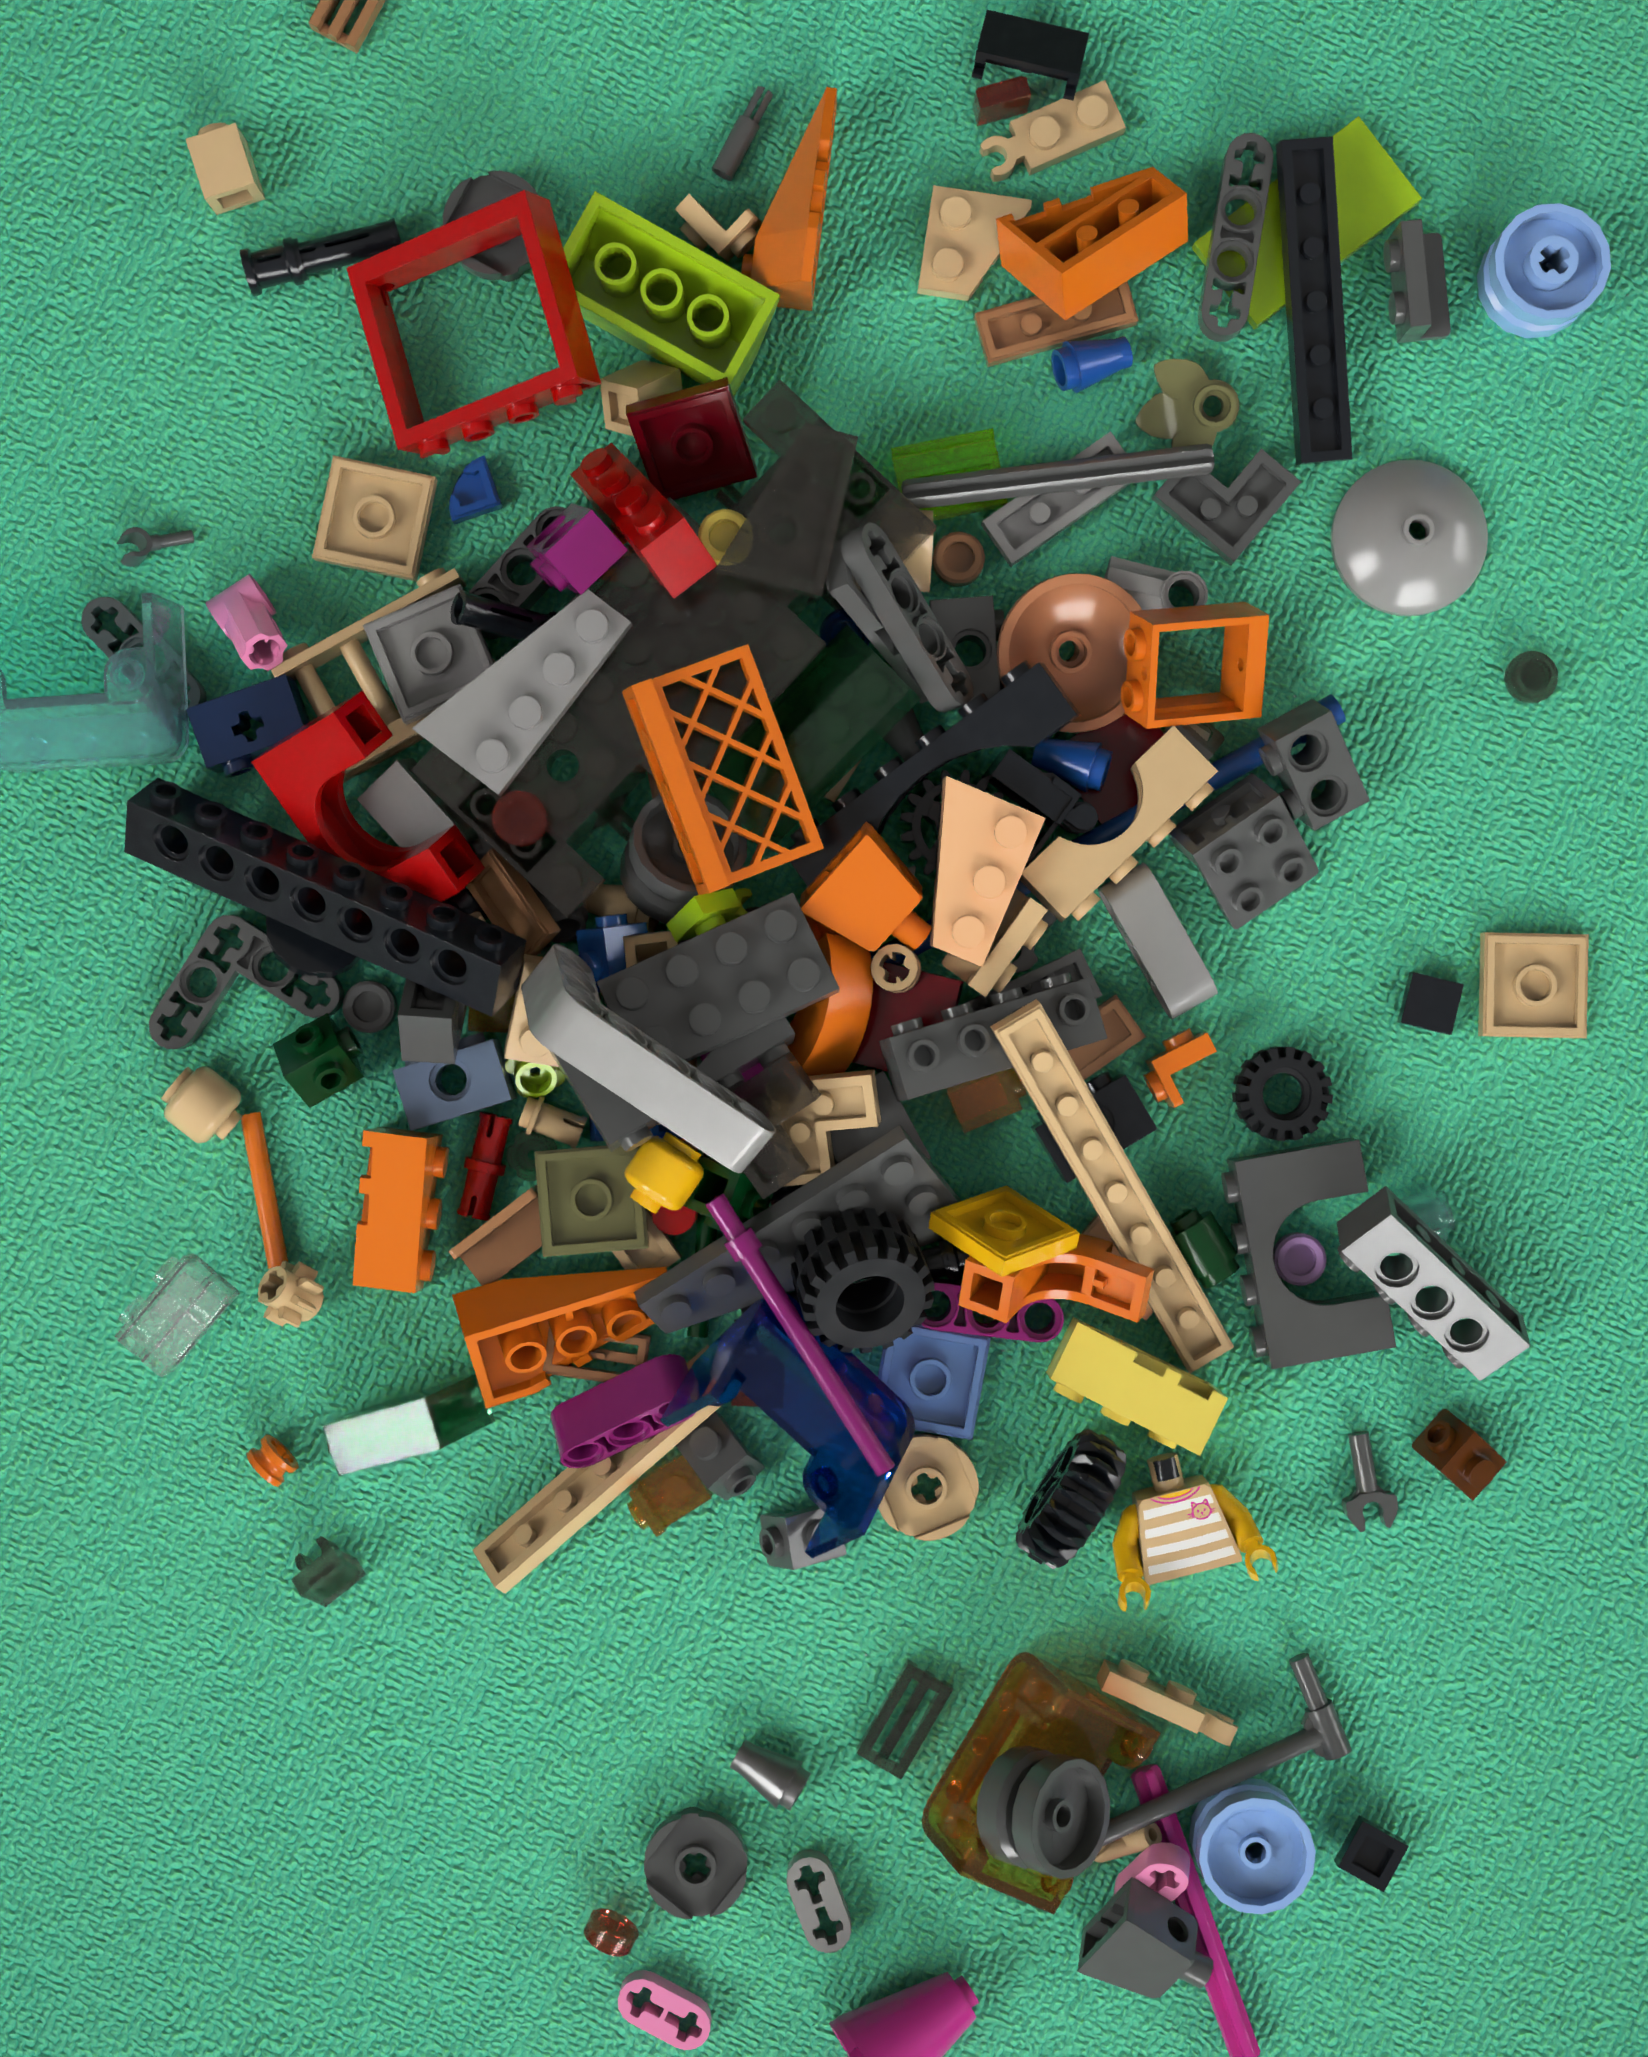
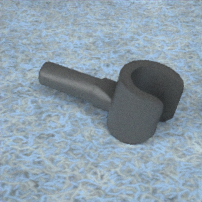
(150, 543)

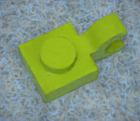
(708, 912)

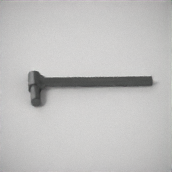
(1320, 1733)

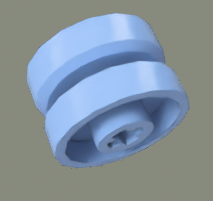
(1543, 270)
(1256, 1876)

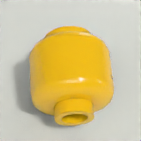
(664, 1173)

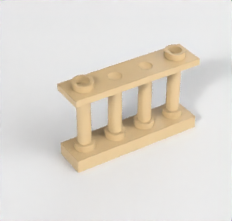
(302, 661)

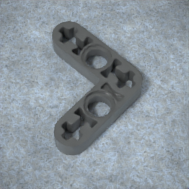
(243, 961)

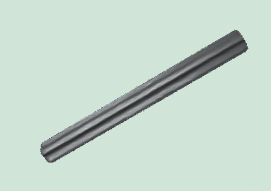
(1059, 476)

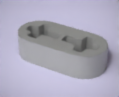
(807, 1904)

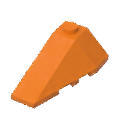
(511, 1319)

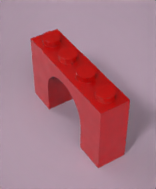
(308, 778)

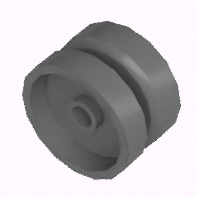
(654, 864)
(1043, 1811)

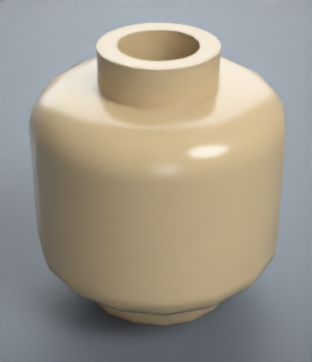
(202, 1104)

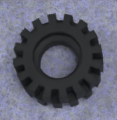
(1313, 1099)

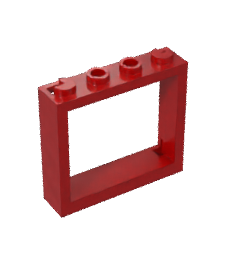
(376, 276)

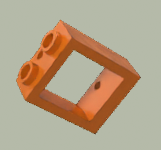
(1240, 673)

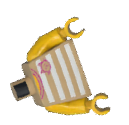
(1181, 1531)

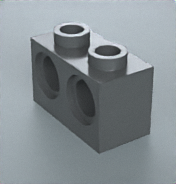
(1321, 759)

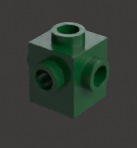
(319, 1059)
(735, 1187)

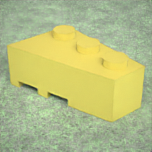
(1135, 1387)

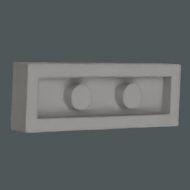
(1036, 519)

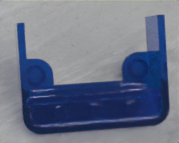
(768, 1369)

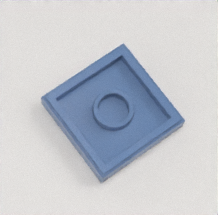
(938, 1378)

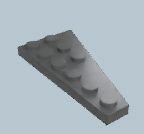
(883, 1176)

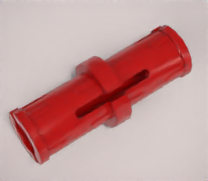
(484, 1166)

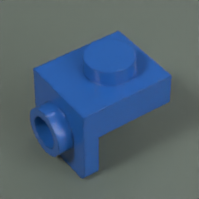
(604, 945)

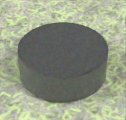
(369, 1006)

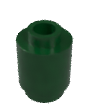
(1204, 1246)

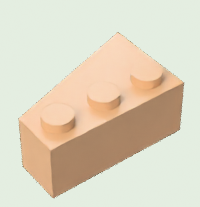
(977, 867)

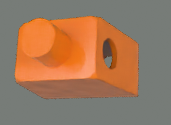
(867, 894)

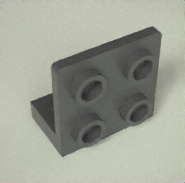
(1246, 849)

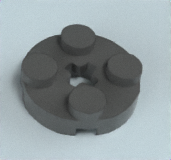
(507, 259)
(665, 1866)

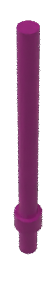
(744, 1247)

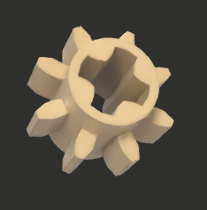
(290, 1294)

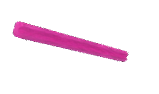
(1221, 1985)

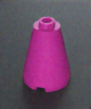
(911, 2022)

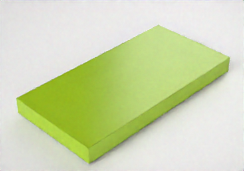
(1369, 199)

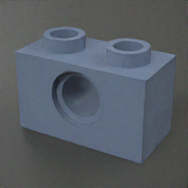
(486, 1085)

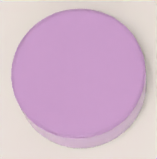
(1299, 1258)

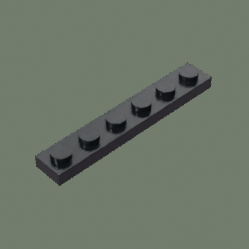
(1314, 300)

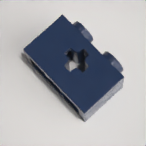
(223, 720)

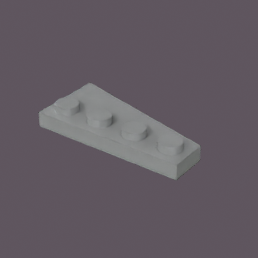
(520, 698)

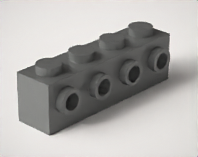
(966, 1048)

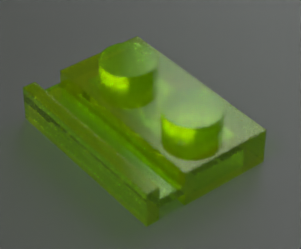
(949, 456)

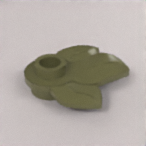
(1179, 410)

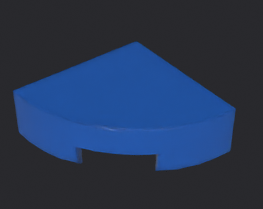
(474, 492)

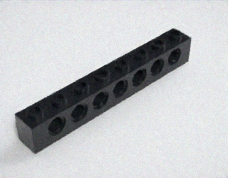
(324, 896)

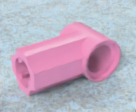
(248, 622)

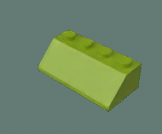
(666, 294)

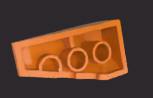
(792, 229)

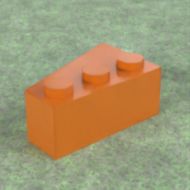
(1096, 242)
(399, 1209)

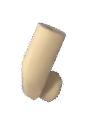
(1130, 1844)

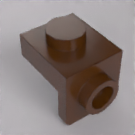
(1459, 1453)

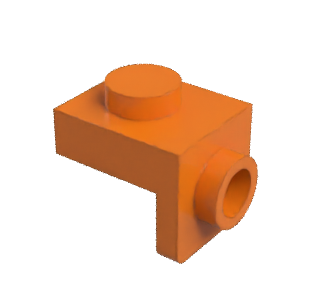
(1179, 1053)

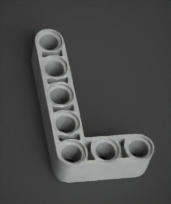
(574, 1025)

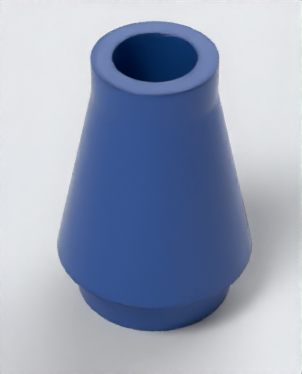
(1089, 361)
(1075, 762)

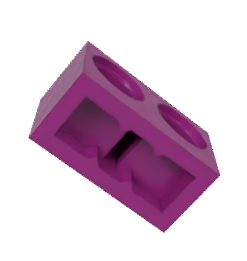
(575, 550)

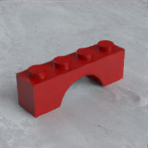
(644, 518)

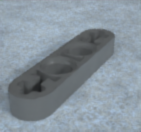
(1237, 238)
(907, 617)

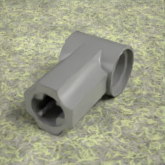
(1151, 584)

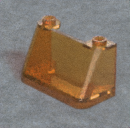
(1039, 1709)

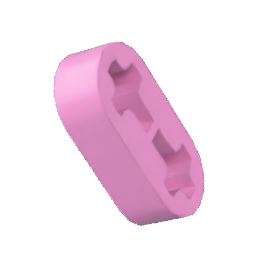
(1168, 1860)
(658, 2020)

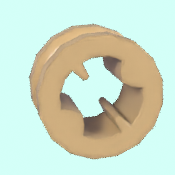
(881, 975)

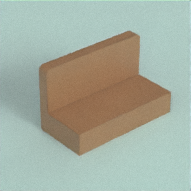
(503, 1239)

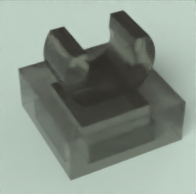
(327, 1575)

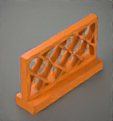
(679, 785)

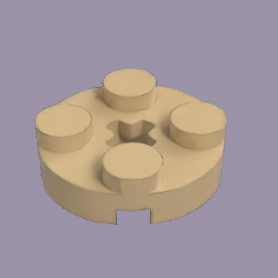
(954, 1497)

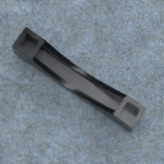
(1019, 715)

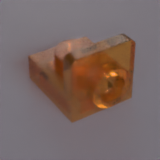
(666, 1495)

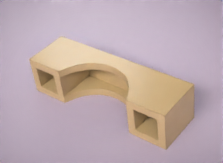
(1165, 780)

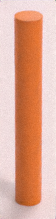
(264, 1189)

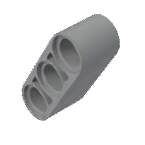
(1158, 941)

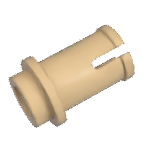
(551, 1121)

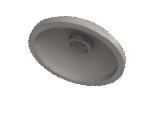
(1381, 557)

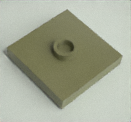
(588, 1202)

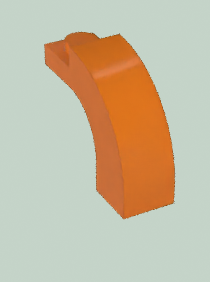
(834, 1027)
(1082, 1275)

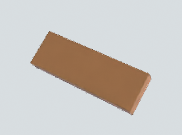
(1033, 327)

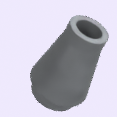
(771, 1774)

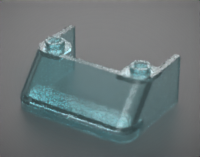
(130, 724)

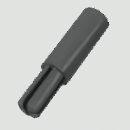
(741, 137)

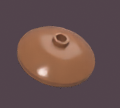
(1091, 616)

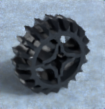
(1071, 1499)

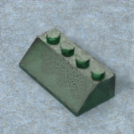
(828, 725)

